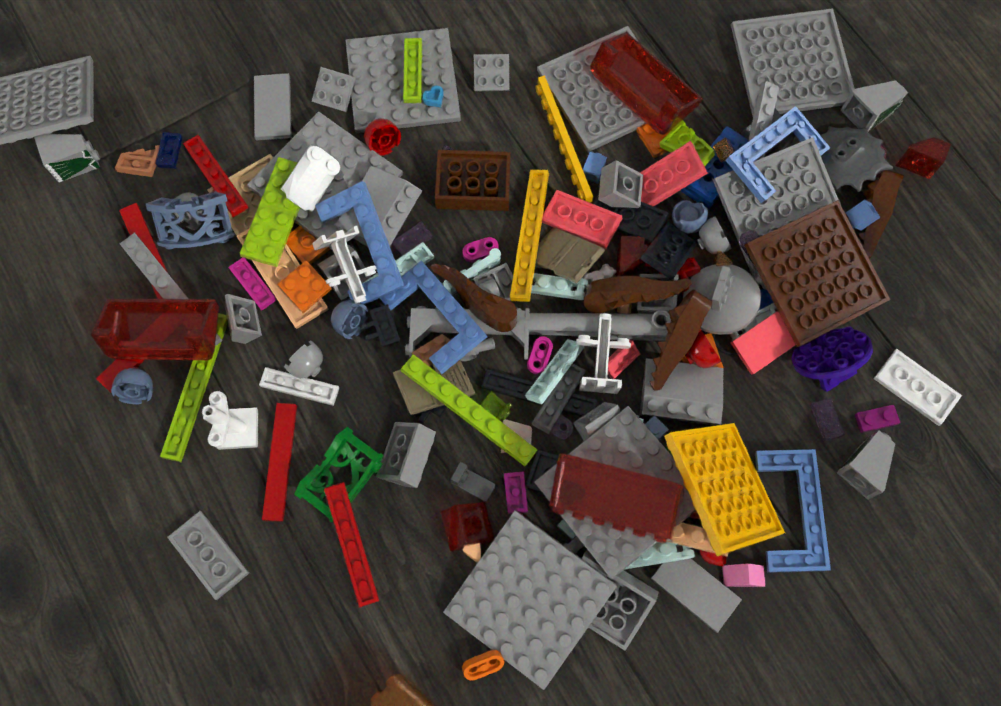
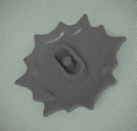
(853, 156)

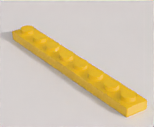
(565, 146)
(529, 236)

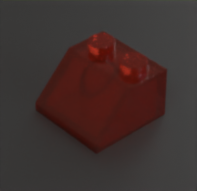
(924, 157)
(629, 255)
(467, 525)

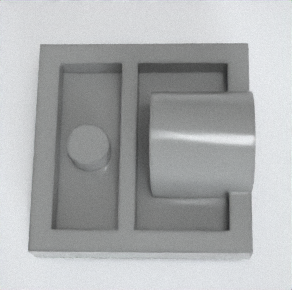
(491, 72)
(333, 89)
(496, 281)

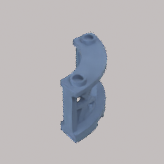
(163, 209)

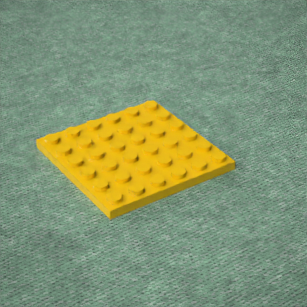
(724, 487)

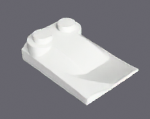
(310, 178)

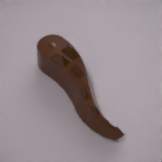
(883, 196)
(622, 290)
(487, 307)
(681, 334)

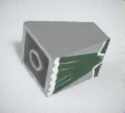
(873, 104)
(66, 155)
(869, 465)

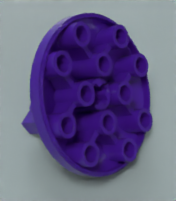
(833, 356)

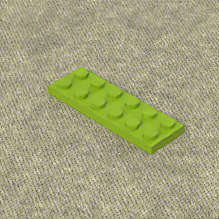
(272, 219)

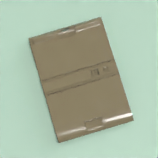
(567, 254)
(419, 399)

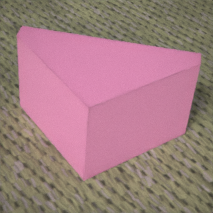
(743, 575)

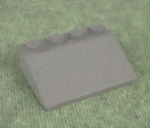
(392, 200)
(687, 395)
(624, 609)

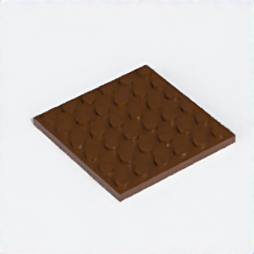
(817, 273)

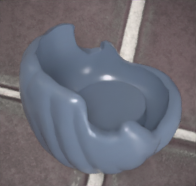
(689, 216)

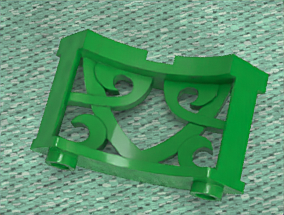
(339, 447)

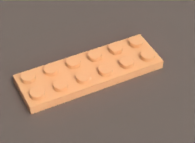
(273, 275)

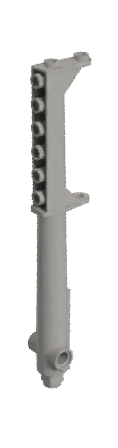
(623, 325)

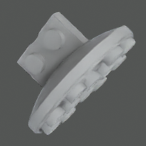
(733, 297)

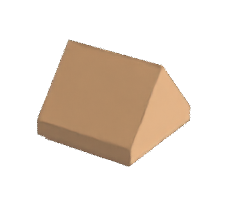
(473, 552)

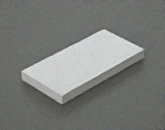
(917, 387)

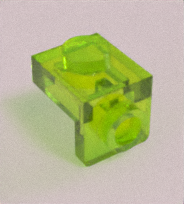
(496, 406)

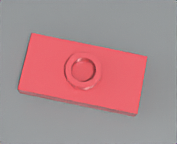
(621, 359)

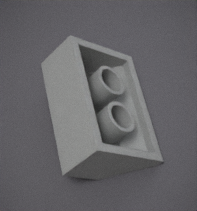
(406, 454)

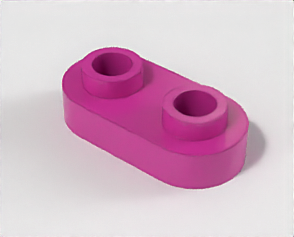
(480, 248)
(539, 356)

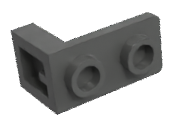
(472, 482)

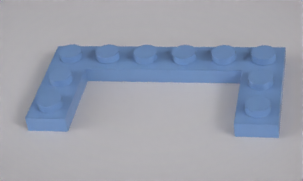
(742, 159)
(359, 199)
(469, 332)
(816, 553)

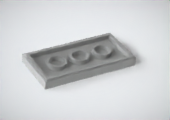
(272, 106)
(208, 555)
(697, 591)

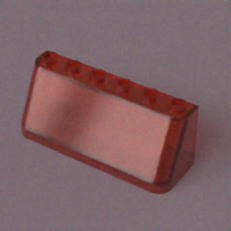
(644, 83)
(157, 329)
(616, 497)

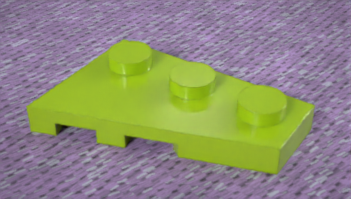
(680, 136)

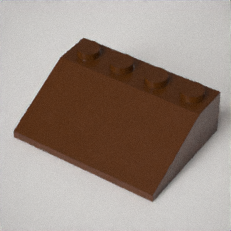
(472, 180)

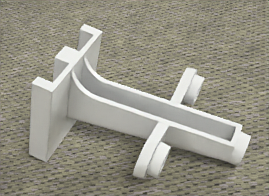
(343, 256)
(600, 382)
(230, 426)

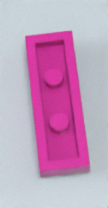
(252, 283)

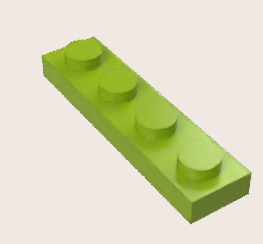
(412, 70)

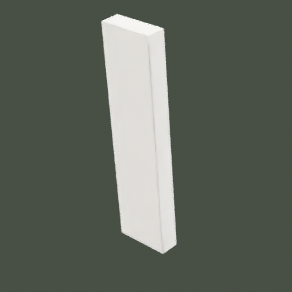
(302, 387)

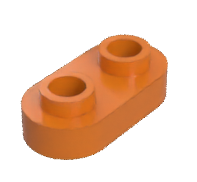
(483, 665)

